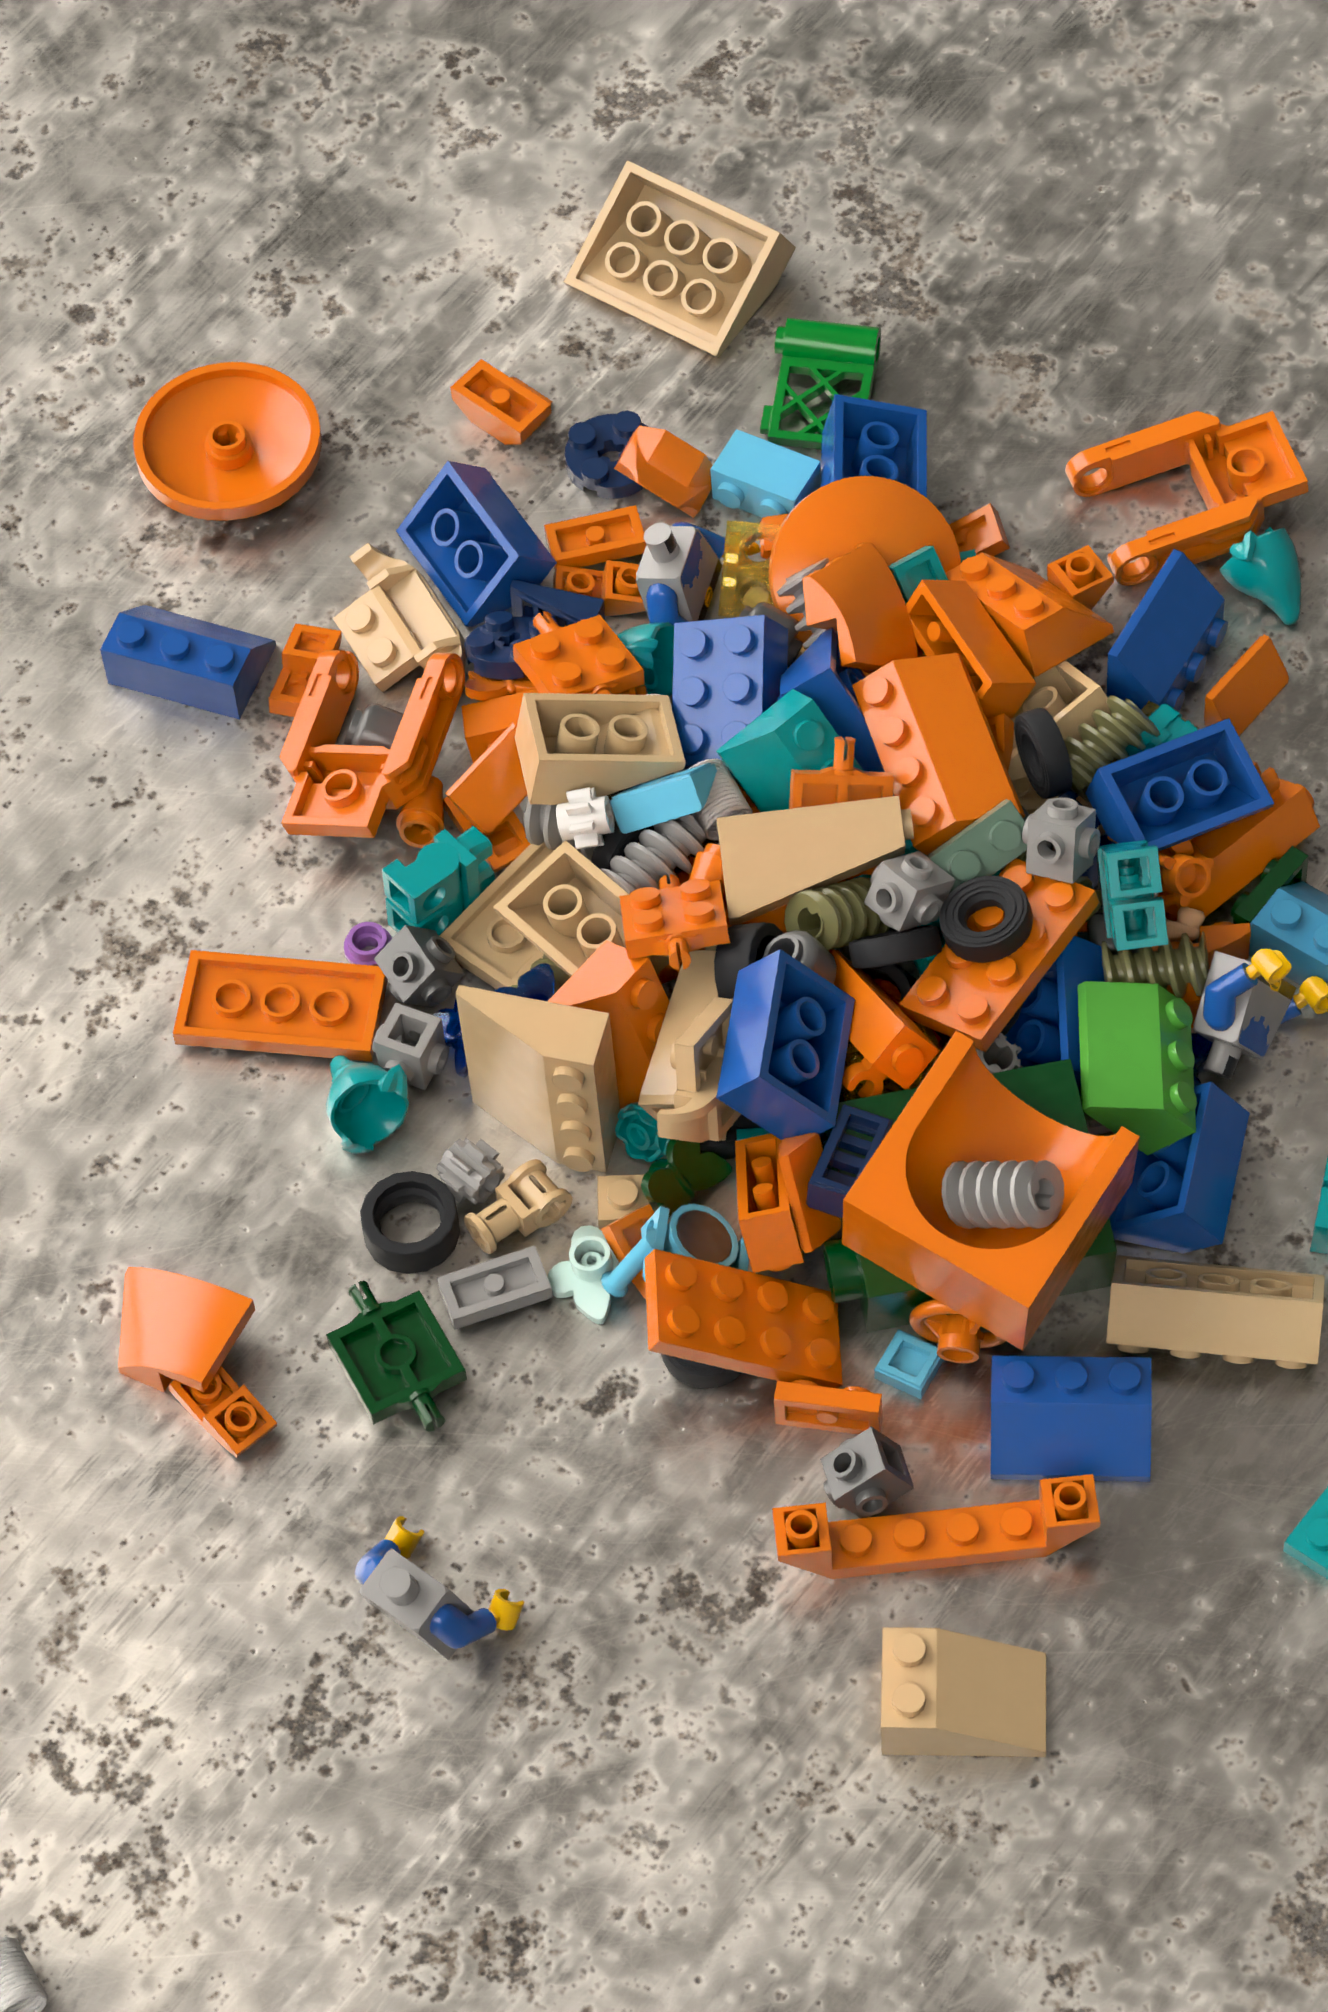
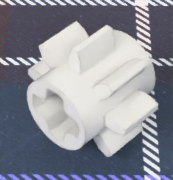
(585, 818)

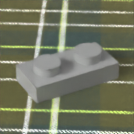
(494, 1287)

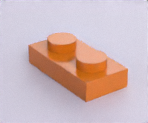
(596, 538)
(827, 1408)

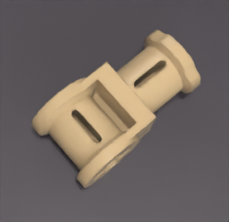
(522, 1204)

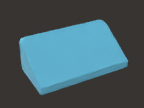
(663, 798)

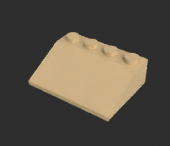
(678, 260)
(543, 1073)

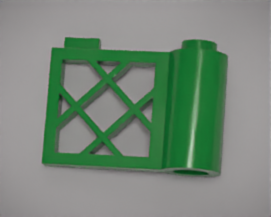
(818, 351)

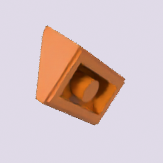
(1247, 686)
(491, 784)
(797, 1162)

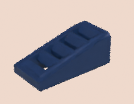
(561, 604)
(830, 1187)

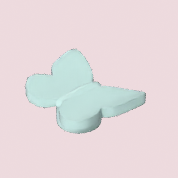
(582, 1274)

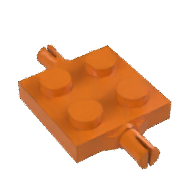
(577, 658)
(839, 783)
(674, 919)

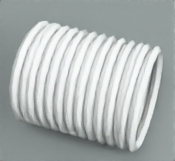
(723, 800)
(18, 1982)

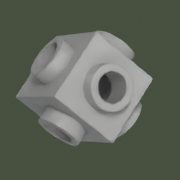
(1060, 840)
(908, 891)
(413, 1042)

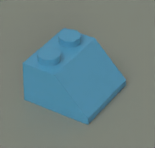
(1298, 927)

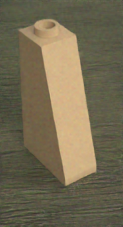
(804, 848)
(691, 994)

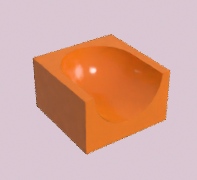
(990, 1274)

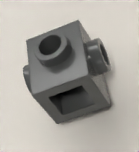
(419, 966)
(866, 1473)

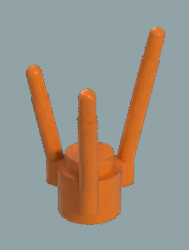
(1184, 875)

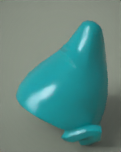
(1268, 571)
(653, 649)
(365, 1103)

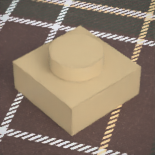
(618, 1197)

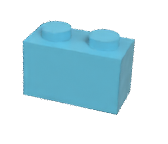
(762, 476)

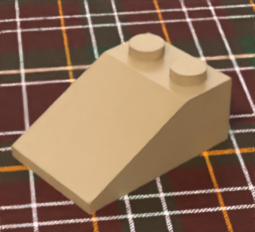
(1069, 700)
(594, 743)
(960, 1695)

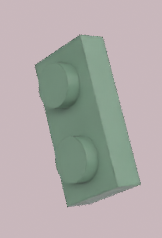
(983, 845)

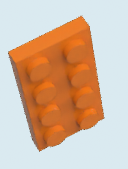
(985, 996)
(280, 1005)
(741, 1320)

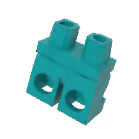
(439, 881)
(1127, 883)

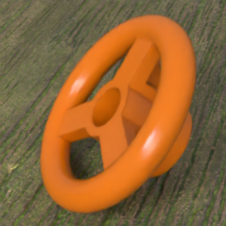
(956, 1336)

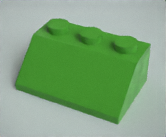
(1137, 1061)

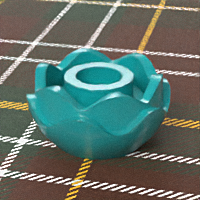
(640, 1134)

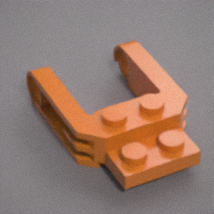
(1233, 467)
(350, 786)

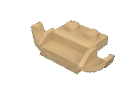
(397, 620)
(698, 1065)

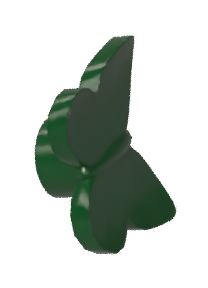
(684, 1172)

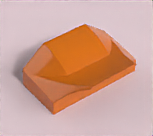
(500, 403)
(667, 468)

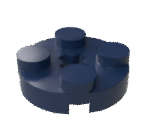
(589, 442)
(492, 645)

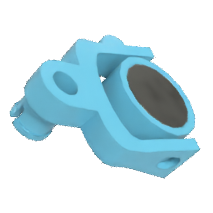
(690, 1232)

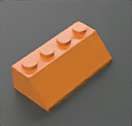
(935, 744)

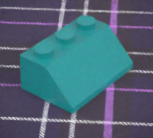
(781, 739)

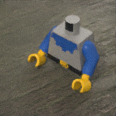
(680, 571)
(1247, 1005)
(422, 1602)

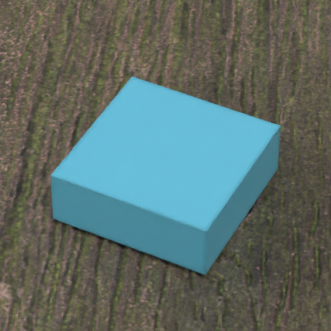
(908, 1364)

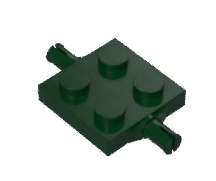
(396, 1356)

